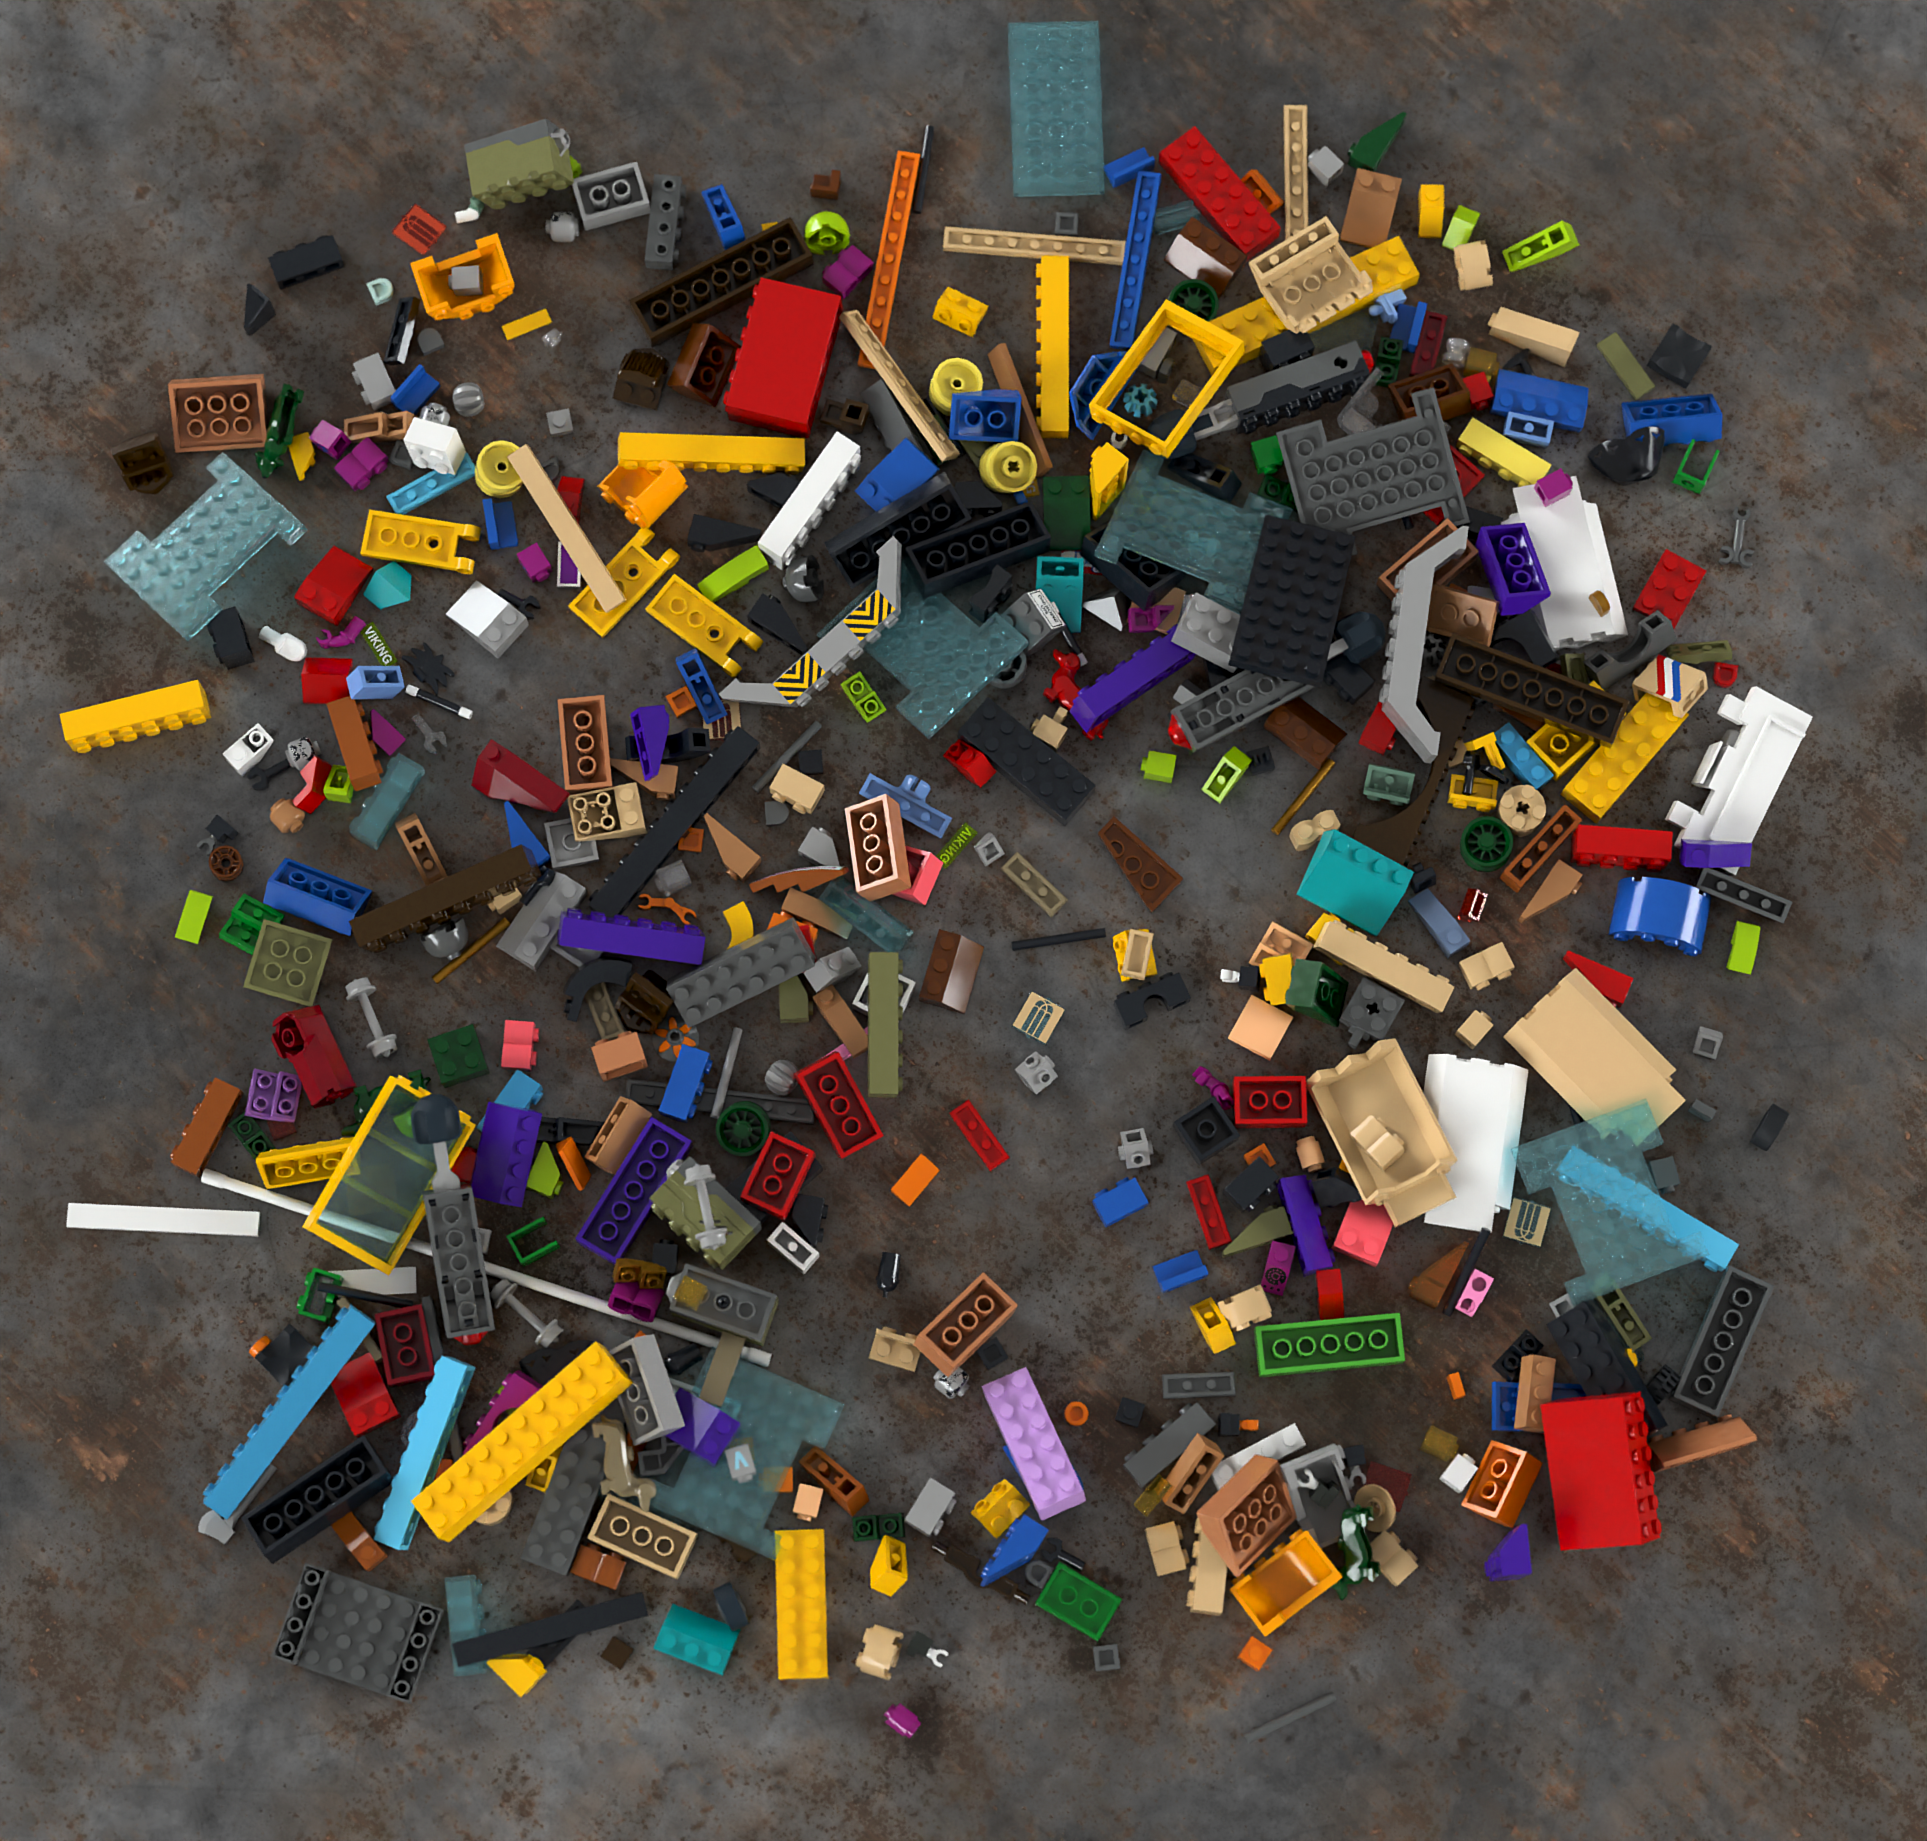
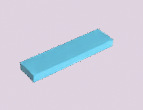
(429, 487)

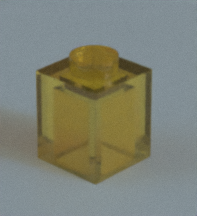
(1479, 361)
(690, 1293)
(1439, 1444)

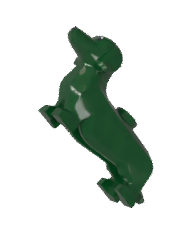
(279, 430)
(367, 1099)
(1356, 1550)

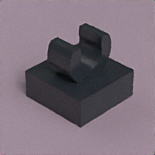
(1261, 760)
(1422, 878)

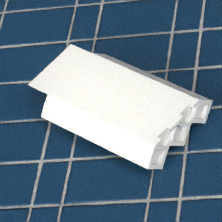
(1575, 565)
(1482, 1120)

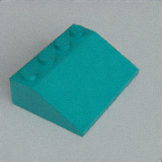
(1354, 882)

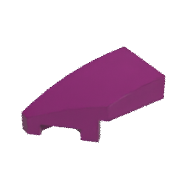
(1147, 620)
(384, 733)

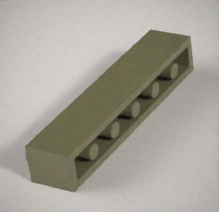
(883, 1024)

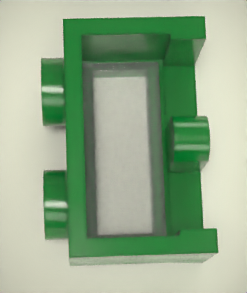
(318, 1304)

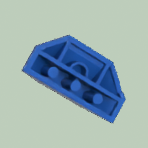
(1088, 385)

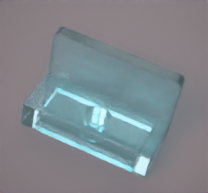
(1174, 216)

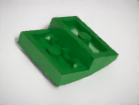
(246, 922)

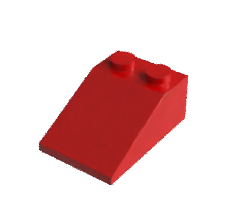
(333, 585)
(364, 1396)

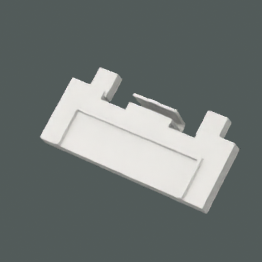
(1743, 775)

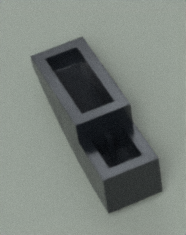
(557, 1129)

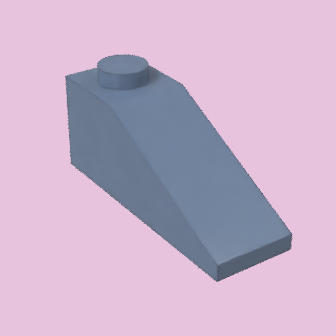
(1439, 923)

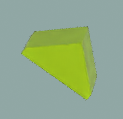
(1460, 227)
(338, 785)

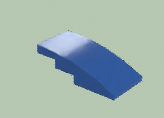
(1505, 1401)

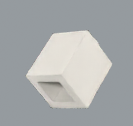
(1459, 1472)

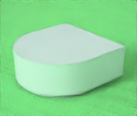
(381, 290)

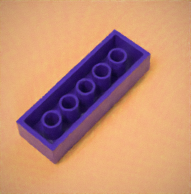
(1129, 681)
(631, 937)
(626, 1200)

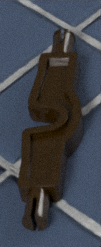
(969, 1564)

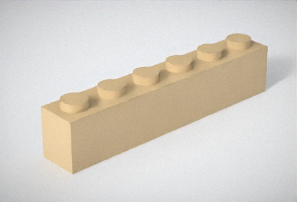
(1384, 967)

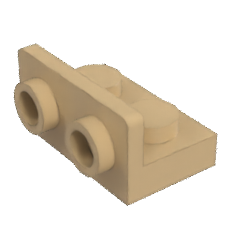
(895, 1349)

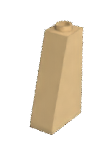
(1539, 336)

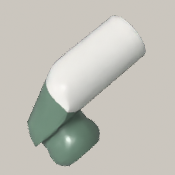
(472, 212)

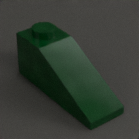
(1374, 145)

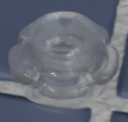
(552, 338)

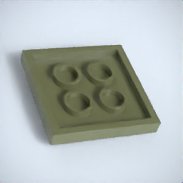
(287, 963)

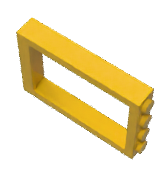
(1190, 325)

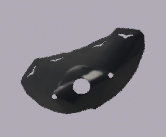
(1632, 459)
(545, 1371)

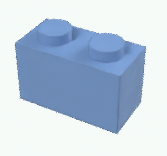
(1527, 429)
(375, 682)

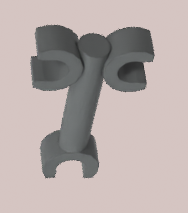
(1735, 555)

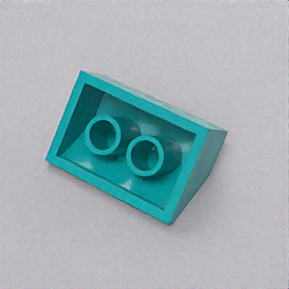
(696, 1639)

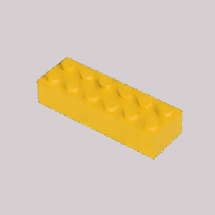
(135, 716)
(1614, 769)
(801, 1605)

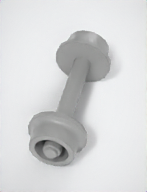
(360, 990)
(712, 1237)
(548, 1334)

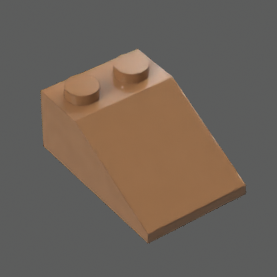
(1370, 208)

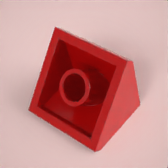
(325, 679)

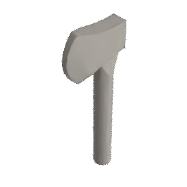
(223, 1530)

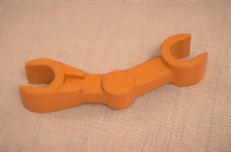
(668, 903)

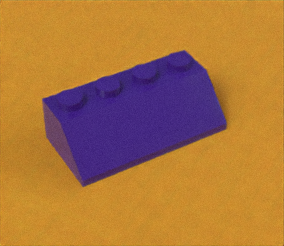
(1512, 567)
(505, 1153)
(1303, 1218)
(1510, 1557)

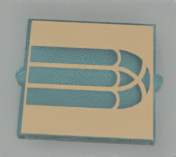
(1038, 1018)
(1526, 1222)

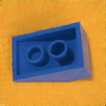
(985, 415)
(896, 475)

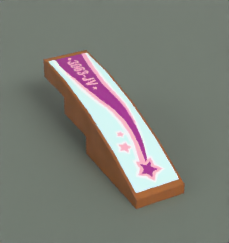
(805, 877)

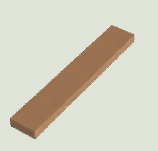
(1028, 429)

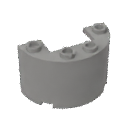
(1327, 1465)

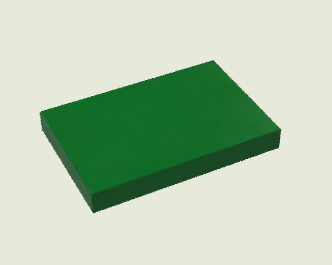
(1078, 1601)

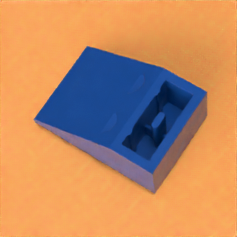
(1023, 1542)

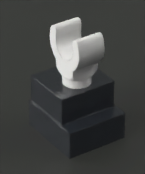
(1248, 978)

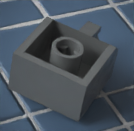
(1375, 1025)

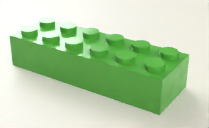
(1329, 1345)

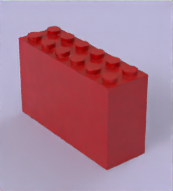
(783, 357)
(1600, 1471)

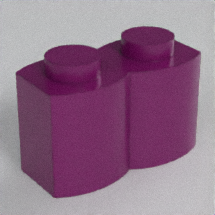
(847, 271)
(361, 464)
(640, 1303)

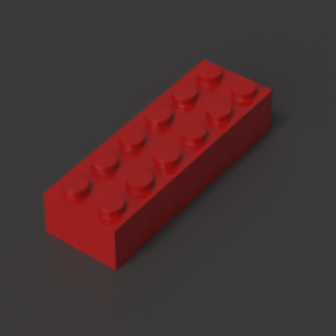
(1218, 193)

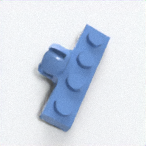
(911, 803)

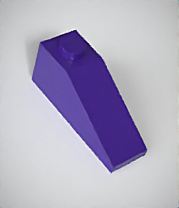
(650, 733)
(1714, 853)

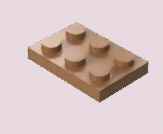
(1461, 614)

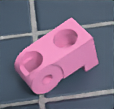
(1474, 1292)

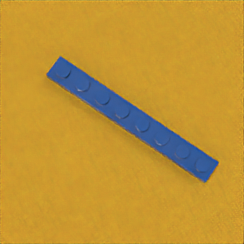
(1135, 260)

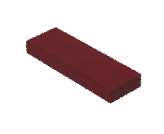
(1428, 343)

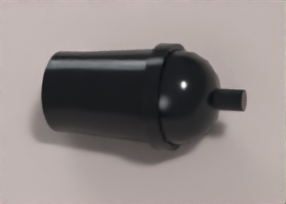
(888, 1272)
(682, 1360)

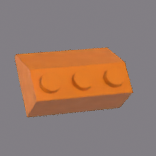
(1502, 1483)

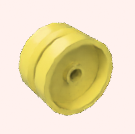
(951, 377)
(1006, 455)
(491, 479)

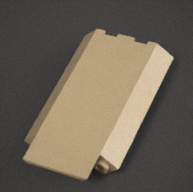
(1593, 1053)
(1386, 1088)

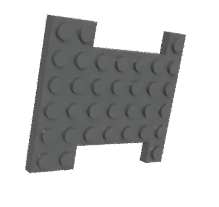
(1374, 472)

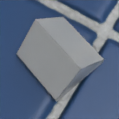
(1186, 692)

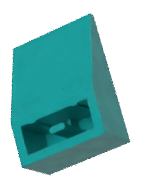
(1063, 583)

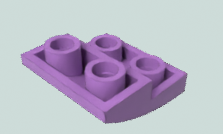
(273, 1096)

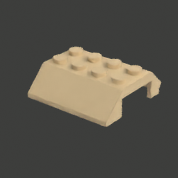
(1309, 277)

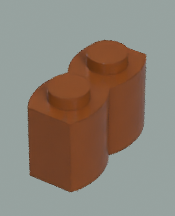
(598, 1567)

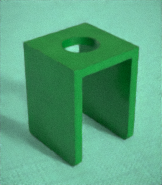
(1697, 485)
(525, 1231)

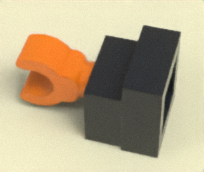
(1230, 1425)

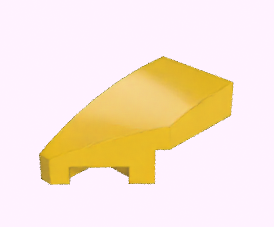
(302, 453)

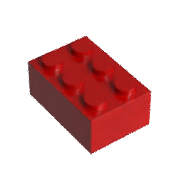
(1269, 1102)
(777, 1176)

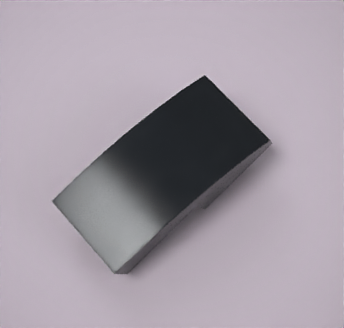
(1510, 1361)

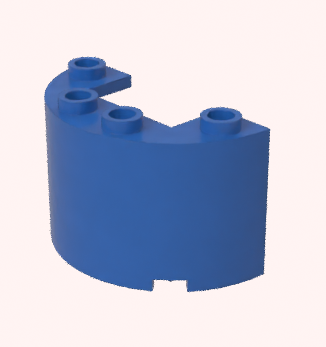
(1661, 912)

